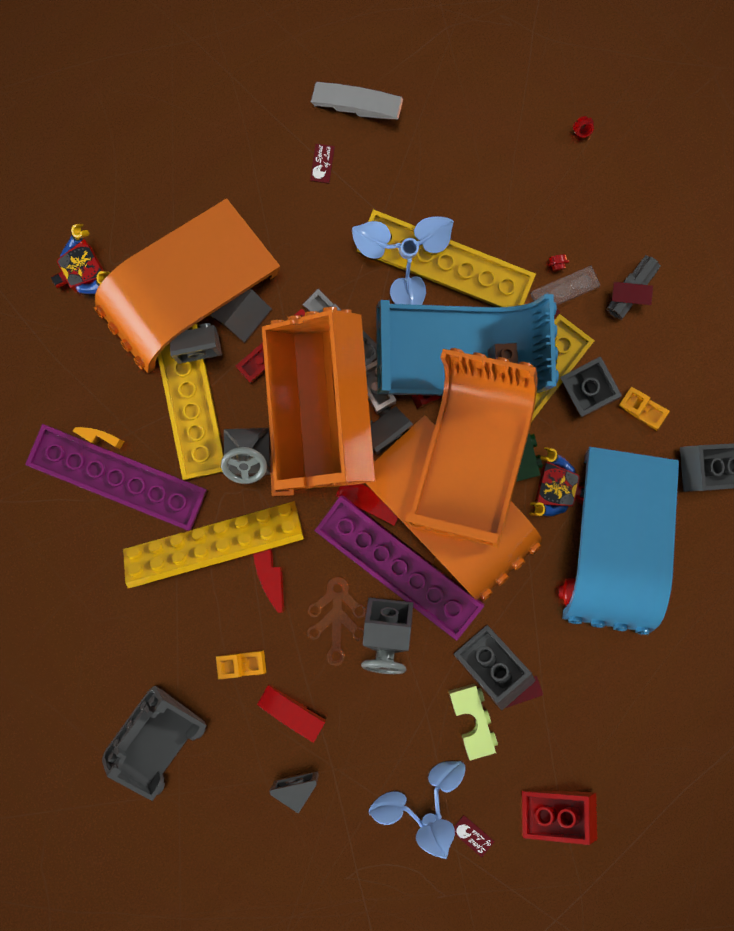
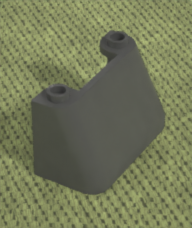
(150, 742)

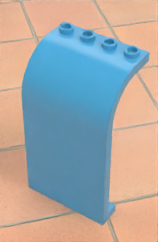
(414, 335)
(625, 541)

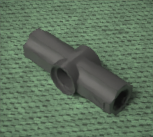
(641, 275)

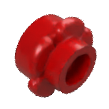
(587, 129)
(558, 262)

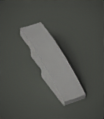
(357, 100)
(318, 301)

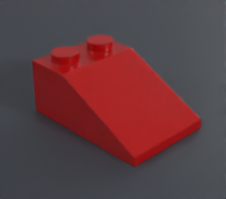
(560, 816)

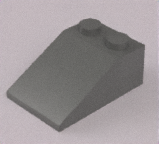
(707, 467)
(495, 667)

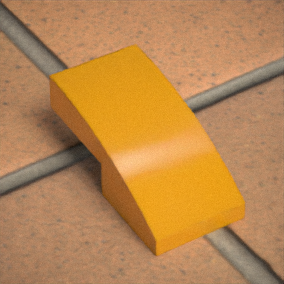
(644, 409)
(95, 435)
(241, 664)

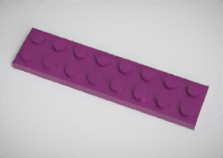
(116, 477)
(399, 567)

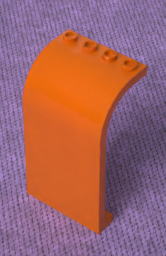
(182, 281)
(475, 447)
(471, 563)

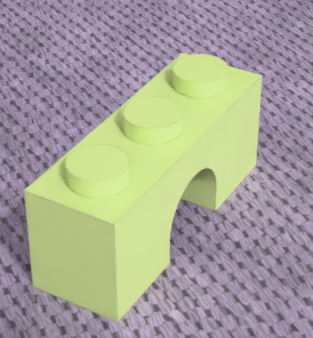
(478, 741)

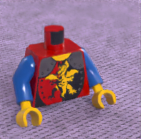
(79, 265)
(556, 486)

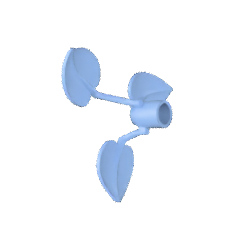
(433, 234)
(435, 833)

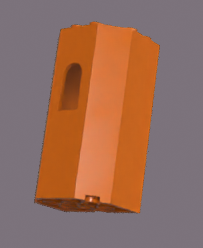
(318, 400)

